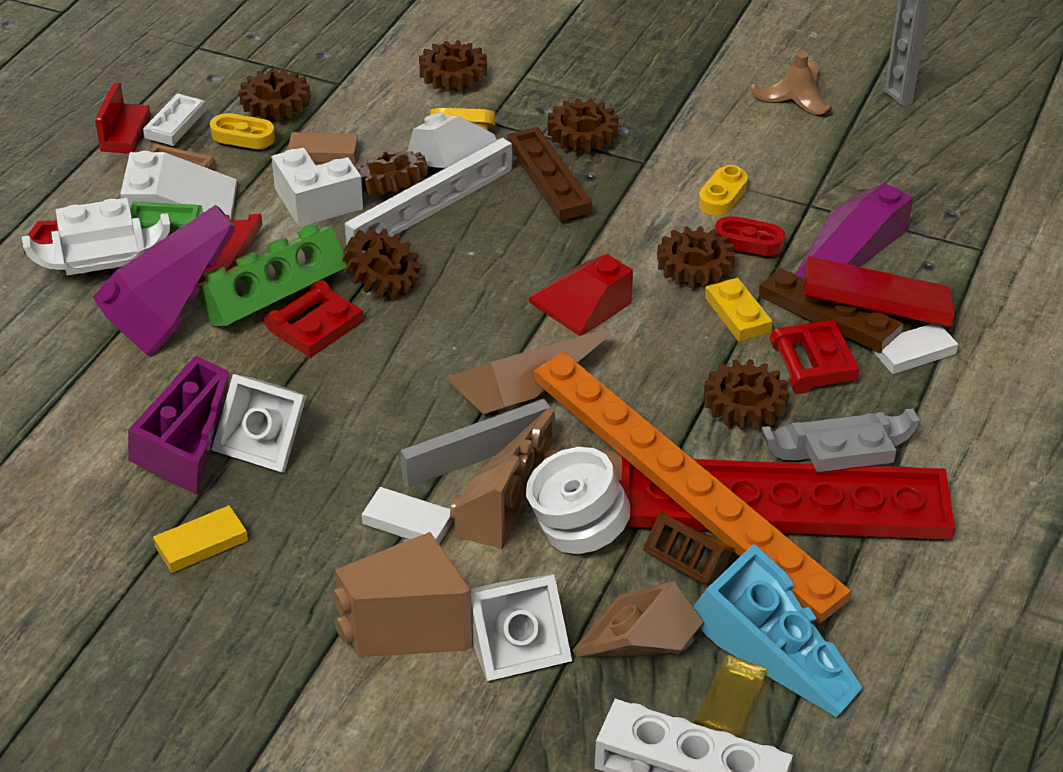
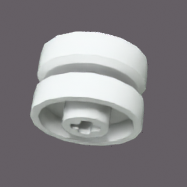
(578, 500)

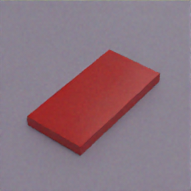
(878, 291)

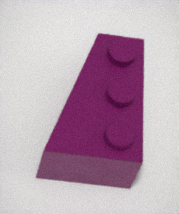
(181, 425)

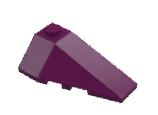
(862, 226)
(153, 287)

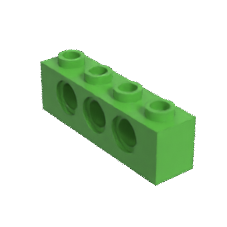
(322, 259)

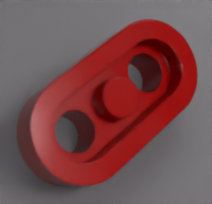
(751, 235)

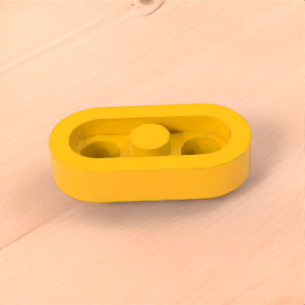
(479, 117)
(242, 131)
(723, 190)

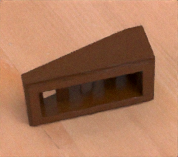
(715, 562)

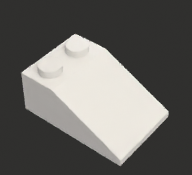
(169, 179)

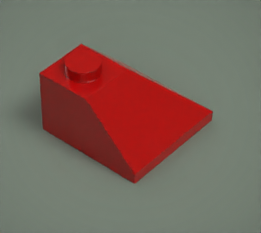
(587, 294)

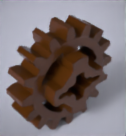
(453, 65)
(274, 94)
(582, 125)
(392, 172)
(695, 257)
(381, 262)
(746, 394)

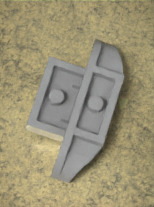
(843, 441)

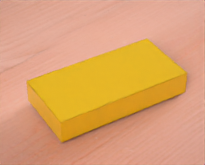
(200, 539)

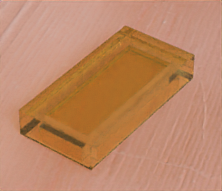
(731, 696)

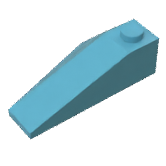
(763, 623)

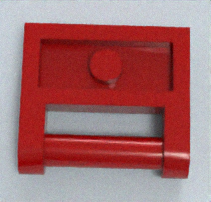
(319, 327)
(825, 350)

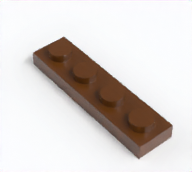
(549, 174)
(856, 323)

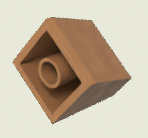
(403, 601)

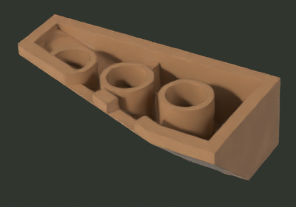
(510, 380)
(499, 489)

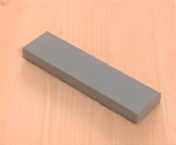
(906, 50)
(466, 444)

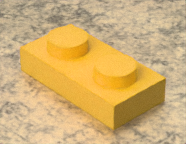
(738, 309)

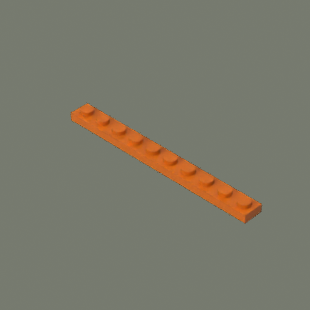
(688, 481)

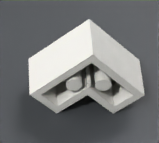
(316, 191)

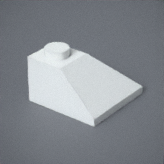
(448, 139)
(259, 422)
(518, 626)

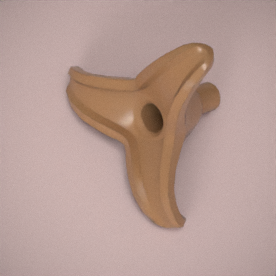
(797, 85)

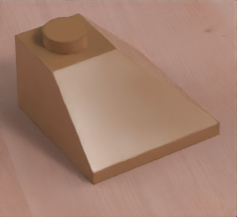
(642, 624)

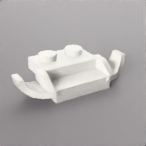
(95, 238)

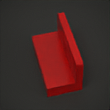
(120, 123)

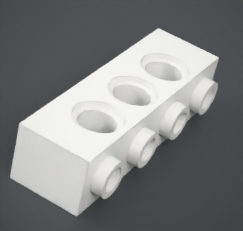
(654, 742)

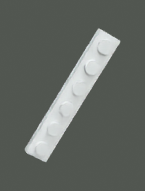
(436, 191)

